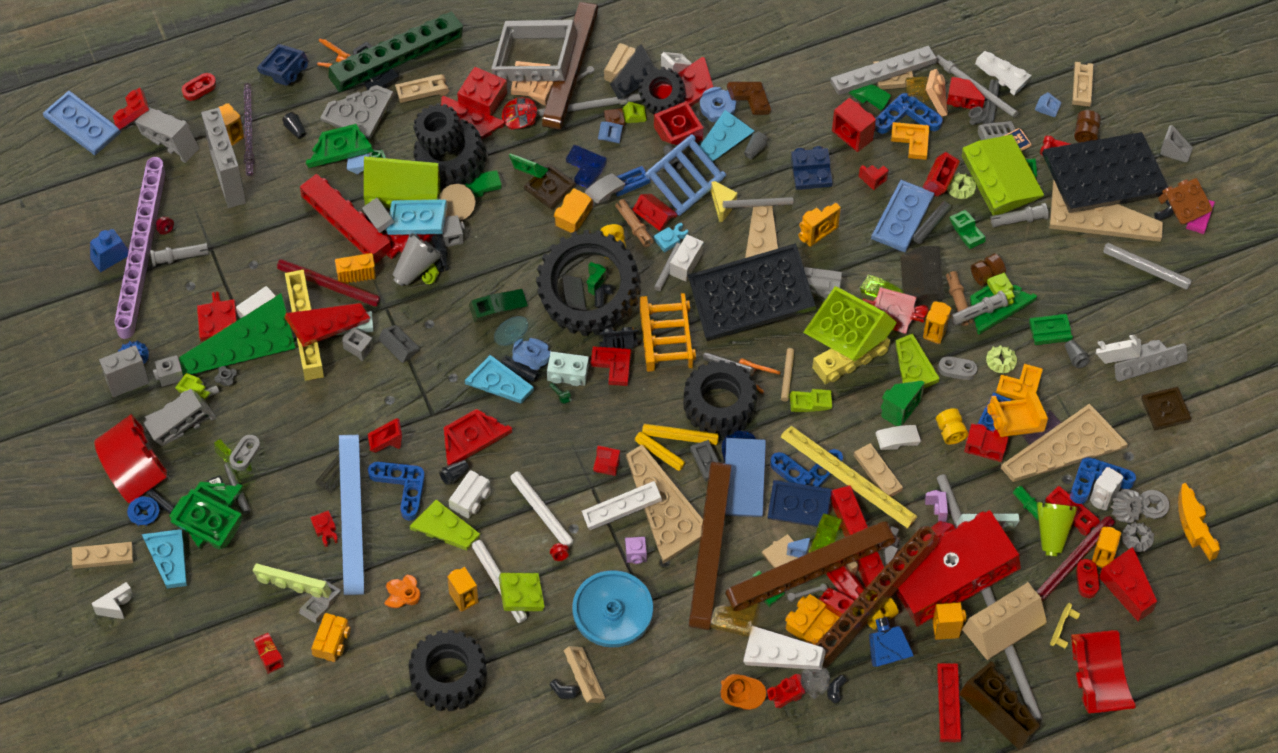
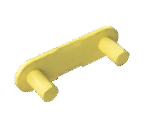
(1067, 611)

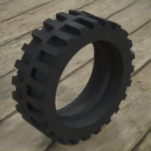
(577, 247)

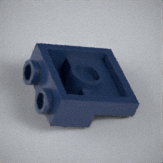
(283, 64)
(811, 168)

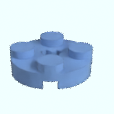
(708, 100)
(531, 353)

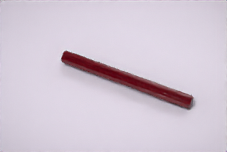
(330, 283)
(1073, 559)

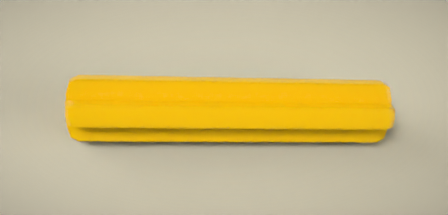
(660, 451)

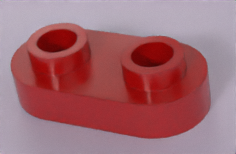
(198, 86)
(1087, 577)

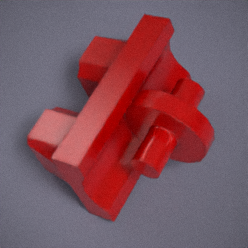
(787, 691)

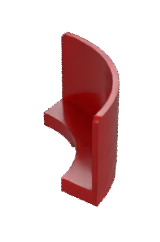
(128, 459)
(1101, 671)

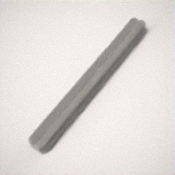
(1147, 266)

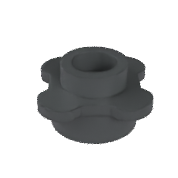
(977, 115)
(225, 381)

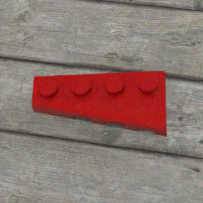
(322, 323)

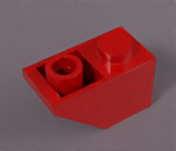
(964, 94)

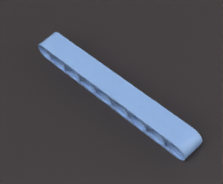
(351, 515)

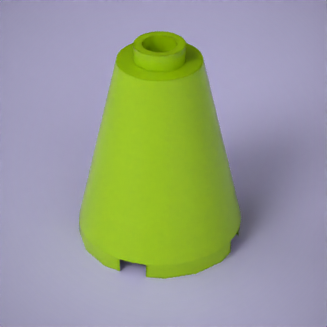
(1054, 526)

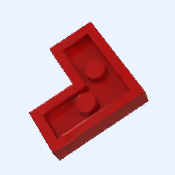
(135, 107)
(614, 358)

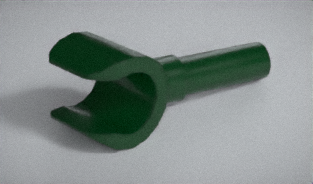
(564, 397)

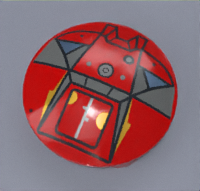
(519, 113)

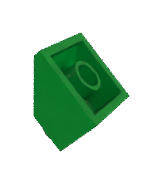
(901, 401)

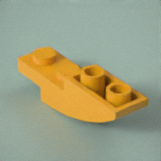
(1192, 518)

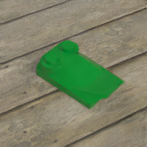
(206, 519)

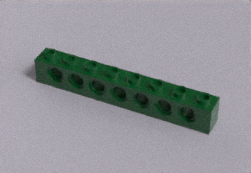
(395, 51)

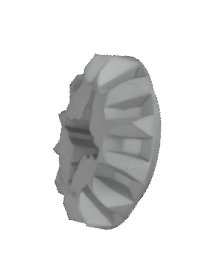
(1154, 497)
(1131, 541)

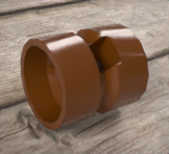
(1087, 126)
(987, 269)

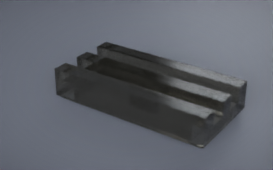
(325, 486)

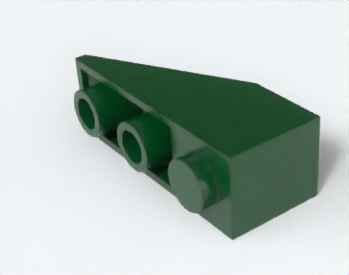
(497, 304)

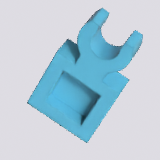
(668, 238)

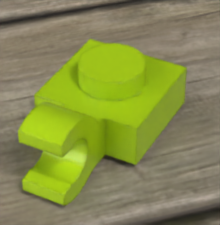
(1001, 283)
(194, 383)

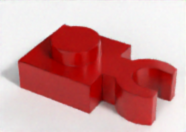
(324, 526)

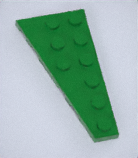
(250, 337)

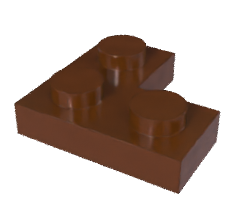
(753, 93)

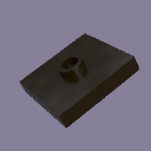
(550, 187)
(1166, 408)

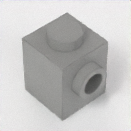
(453, 231)
(168, 371)

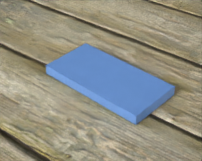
(81, 122)
(902, 216)
(746, 477)

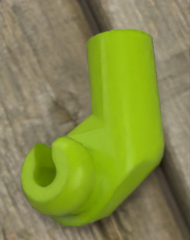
(431, 275)

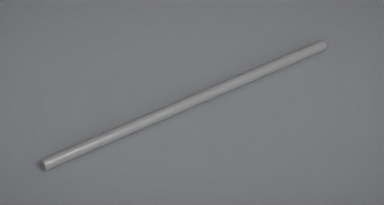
(989, 599)

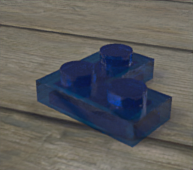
(589, 164)

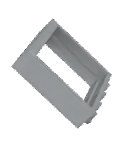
(534, 29)
(223, 157)

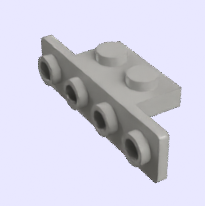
(1152, 358)

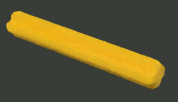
(680, 434)

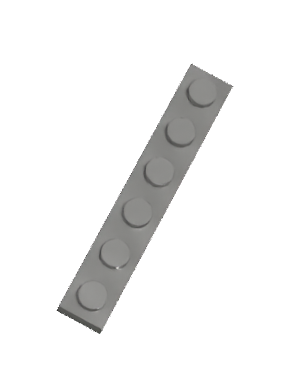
(883, 70)

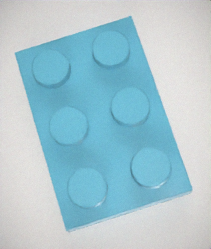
(417, 217)

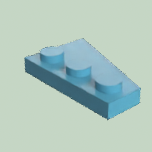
(724, 135)
(499, 380)
(168, 555)

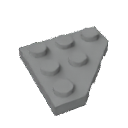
(360, 109)

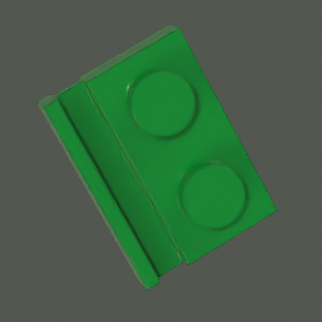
(1050, 329)

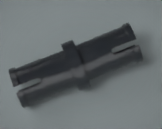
(439, 245)
(520, 369)

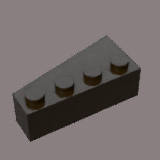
(1000, 706)

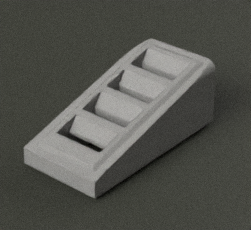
(984, 129)

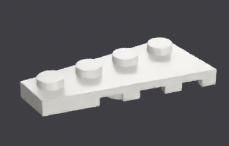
(777, 650)

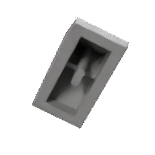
(1176, 146)

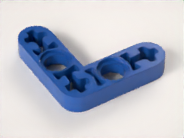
(903, 109)
(1091, 474)
(805, 476)
(409, 483)

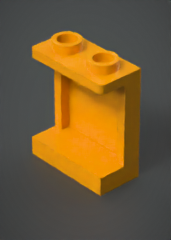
(1018, 416)

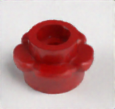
(559, 552)

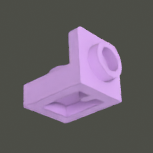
(939, 501)
(636, 550)

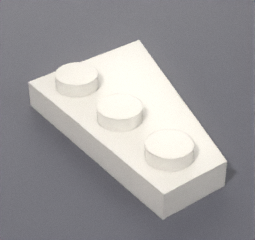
(1004, 71)

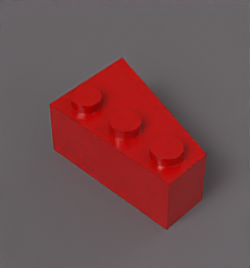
(1129, 584)

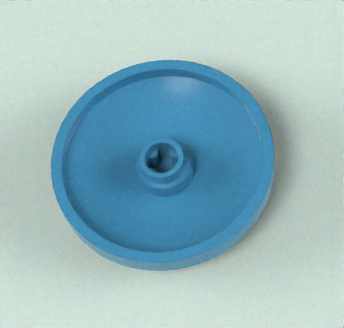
(612, 608)

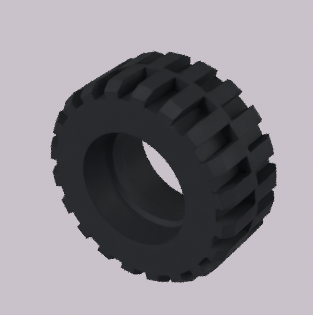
(466, 165)
(720, 376)
(441, 647)

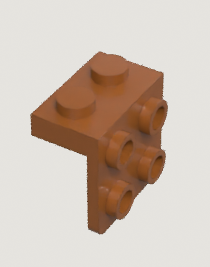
(1187, 200)

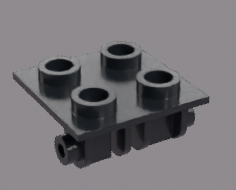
(627, 333)

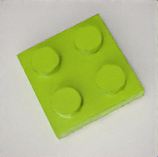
(521, 592)

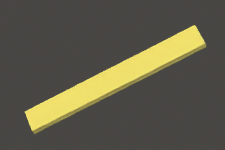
(849, 476)

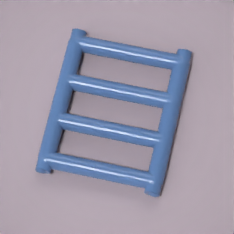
(664, 163)

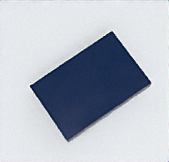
(798, 503)

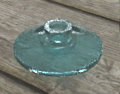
(511, 330)

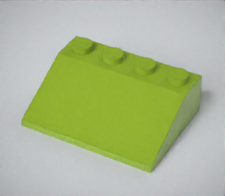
(1001, 173)
(400, 180)
(849, 324)

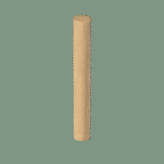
(787, 374)

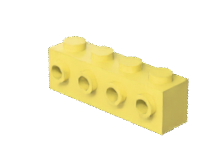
(832, 364)

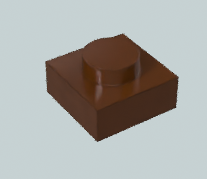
(614, 116)

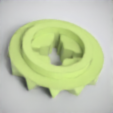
(966, 190)
(996, 364)

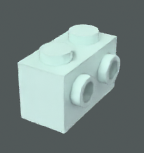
(567, 368)

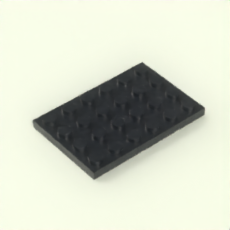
(1105, 172)
(751, 292)

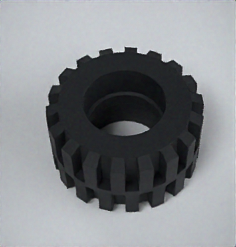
(655, 79)
(433, 118)

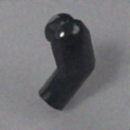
(1163, 214)
(601, 293)
(834, 689)
(564, 692)

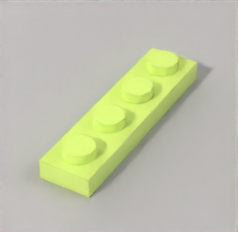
(291, 580)

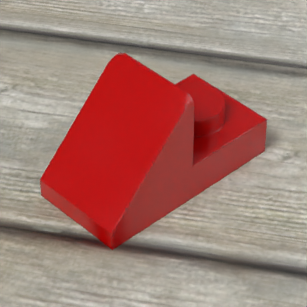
(386, 435)

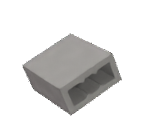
(124, 371)

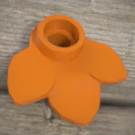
(401, 591)

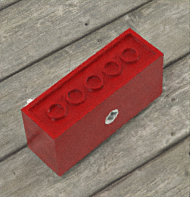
(959, 567)

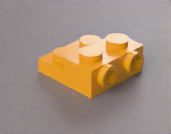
(819, 224)
(810, 620)

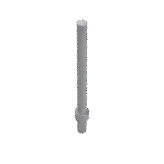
(950, 67)
(597, 103)

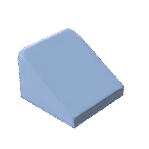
(356, 163)

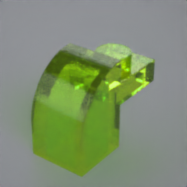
(826, 532)

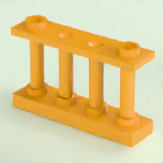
(650, 341)

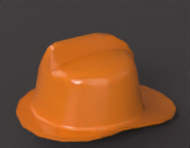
(742, 691)

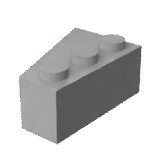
(168, 131)
(178, 416)

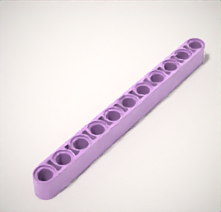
(154, 175)

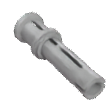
(1028, 214)
(169, 254)
(987, 305)

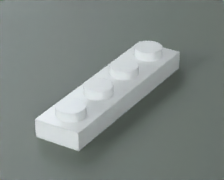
(621, 505)

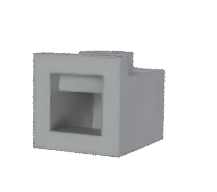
(358, 343)

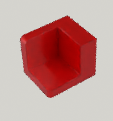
(872, 176)
(607, 460)

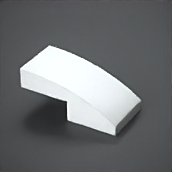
(898, 436)

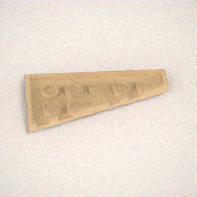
(1106, 220)

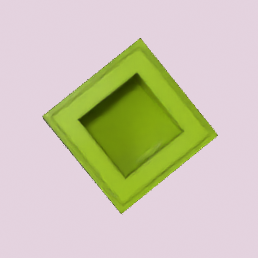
(634, 113)

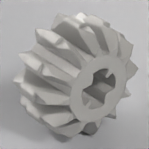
(1127, 505)

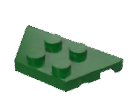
(339, 145)
(987, 320)
(219, 492)

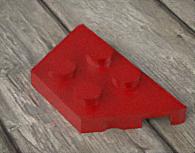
(696, 81)
(483, 122)
(471, 435)

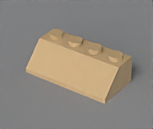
(1006, 621)

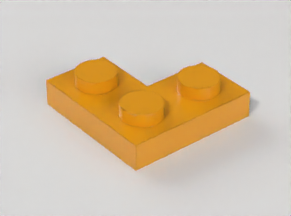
(913, 134)
(1018, 388)

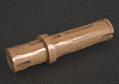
(637, 227)
(956, 290)

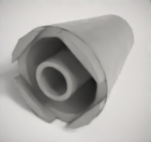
(414, 260)

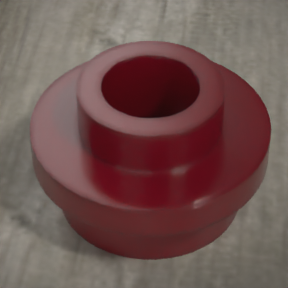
(164, 225)

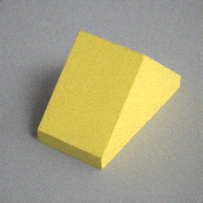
(719, 194)

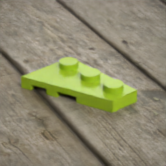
(913, 362)
(445, 525)

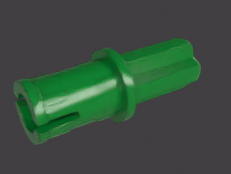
(1028, 502)

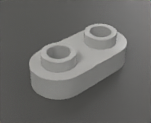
(957, 368)
(244, 454)

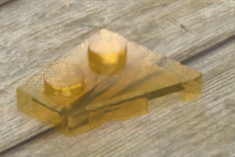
(733, 621)

